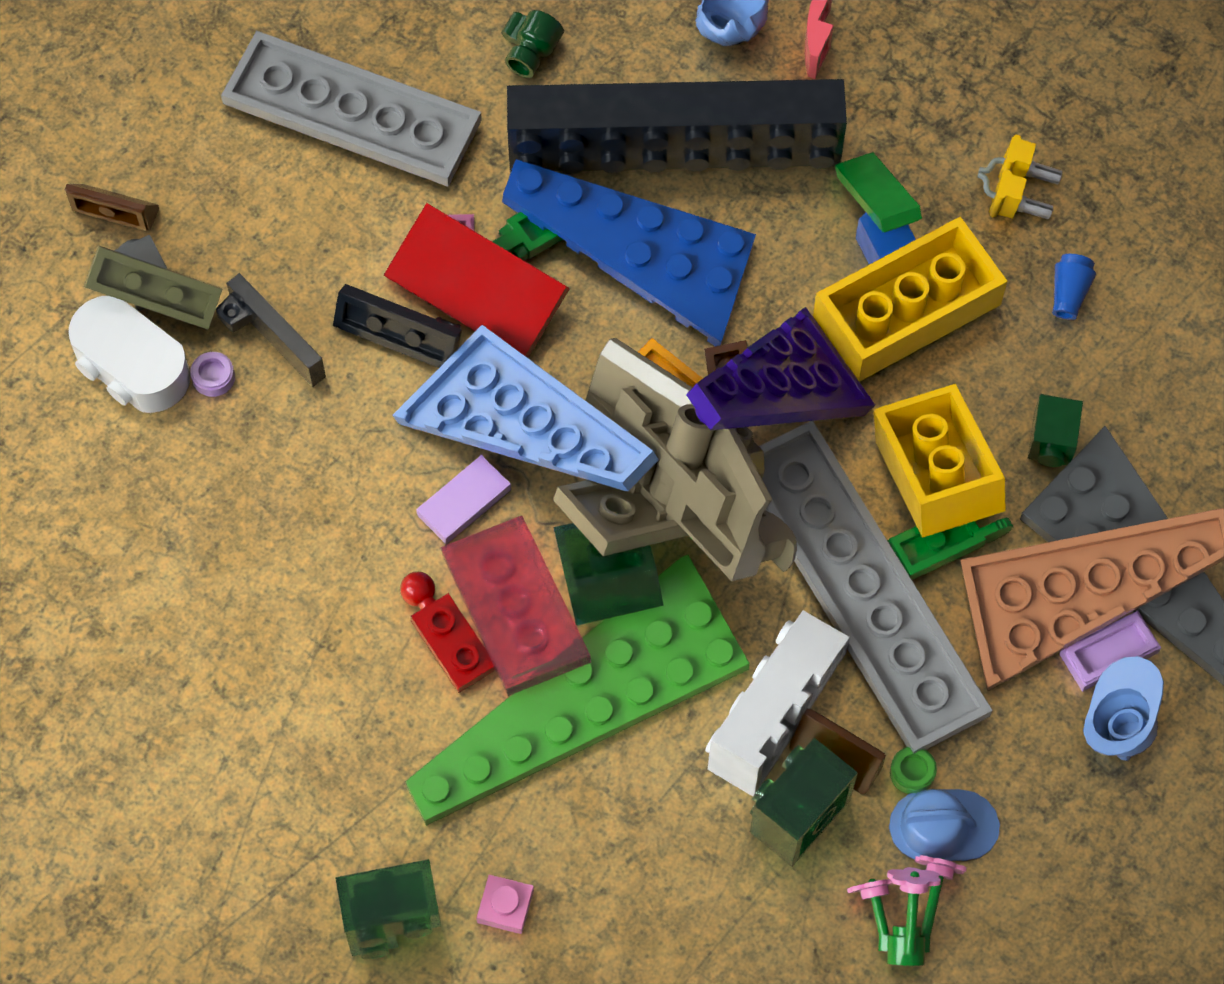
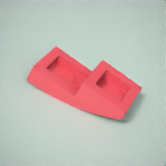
(818, 36)

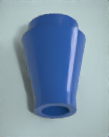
(1071, 284)

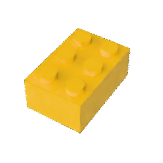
(939, 460)

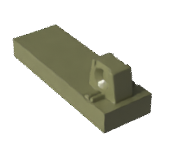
(153, 287)

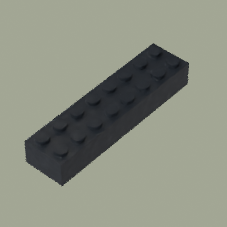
(677, 125)

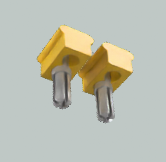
(1009, 191)

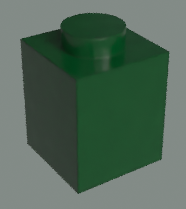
(1055, 430)

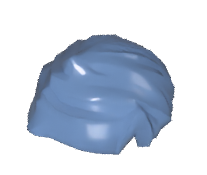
(731, 20)

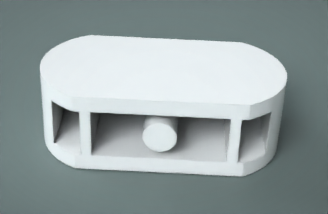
(128, 354)

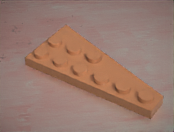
(1060, 591)

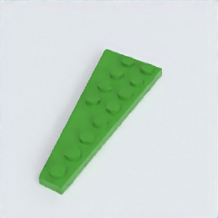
(635, 671)

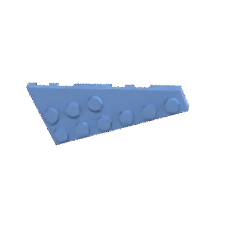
(514, 408)

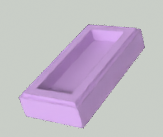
(463, 499)
(1099, 650)

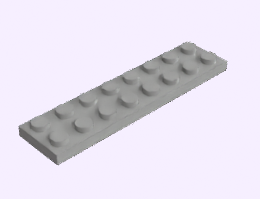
(869, 593)

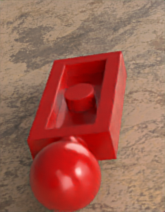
(446, 632)

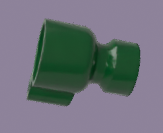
(536, 38)

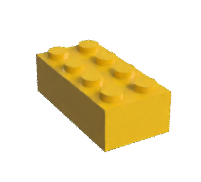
(909, 298)

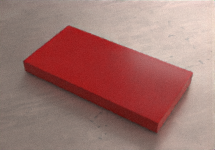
(476, 280)

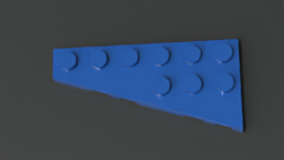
(650, 248)

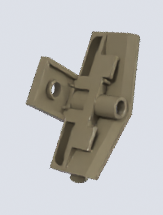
(699, 487)

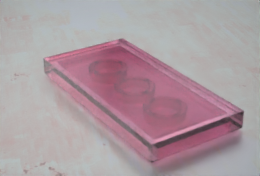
(515, 605)

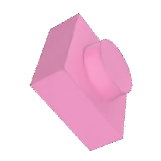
(505, 904)

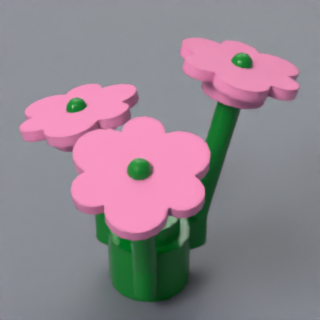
(909, 942)

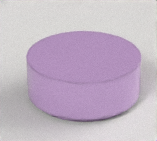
(212, 374)

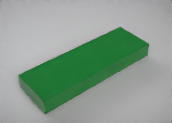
(878, 192)

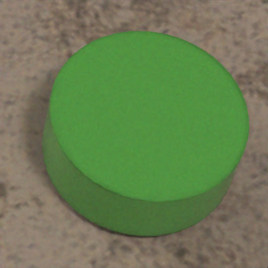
(913, 771)

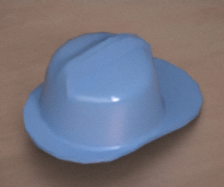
(1125, 708)
(944, 825)

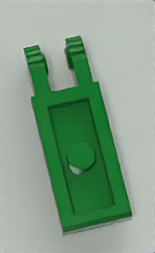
(928, 553)

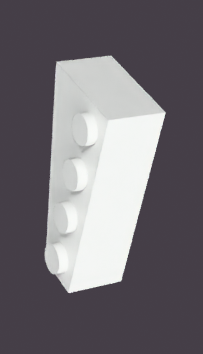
(775, 701)

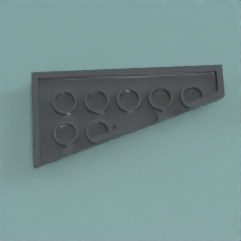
(1105, 494)

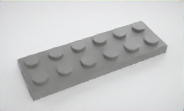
(352, 108)

